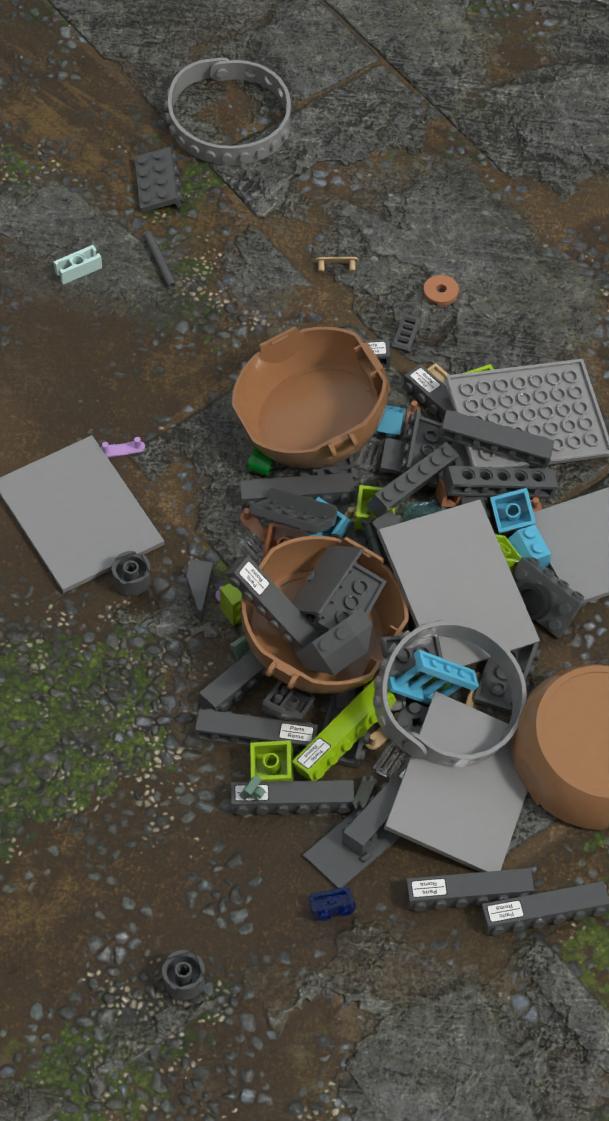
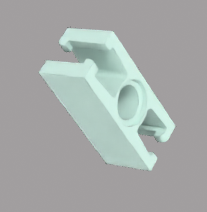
(78, 264)

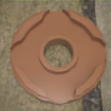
(441, 282)

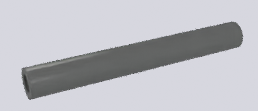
(160, 260)

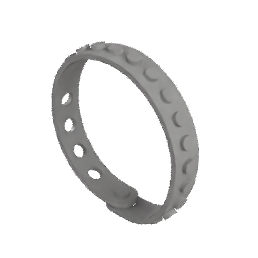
(220, 70)
(416, 744)

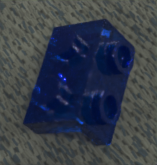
(332, 903)

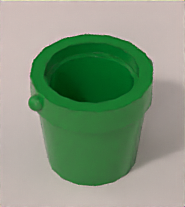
(259, 463)

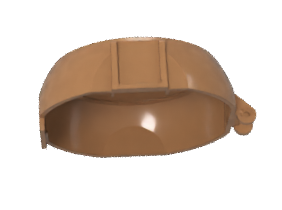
(311, 396)
(288, 568)
(565, 745)

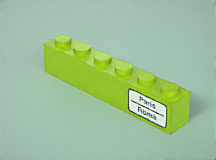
(339, 735)

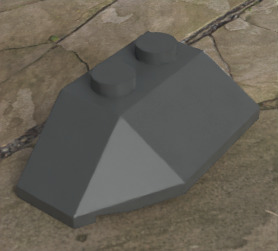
(338, 645)
(287, 703)

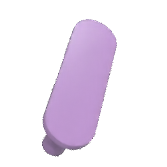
(123, 449)

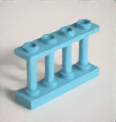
(432, 667)

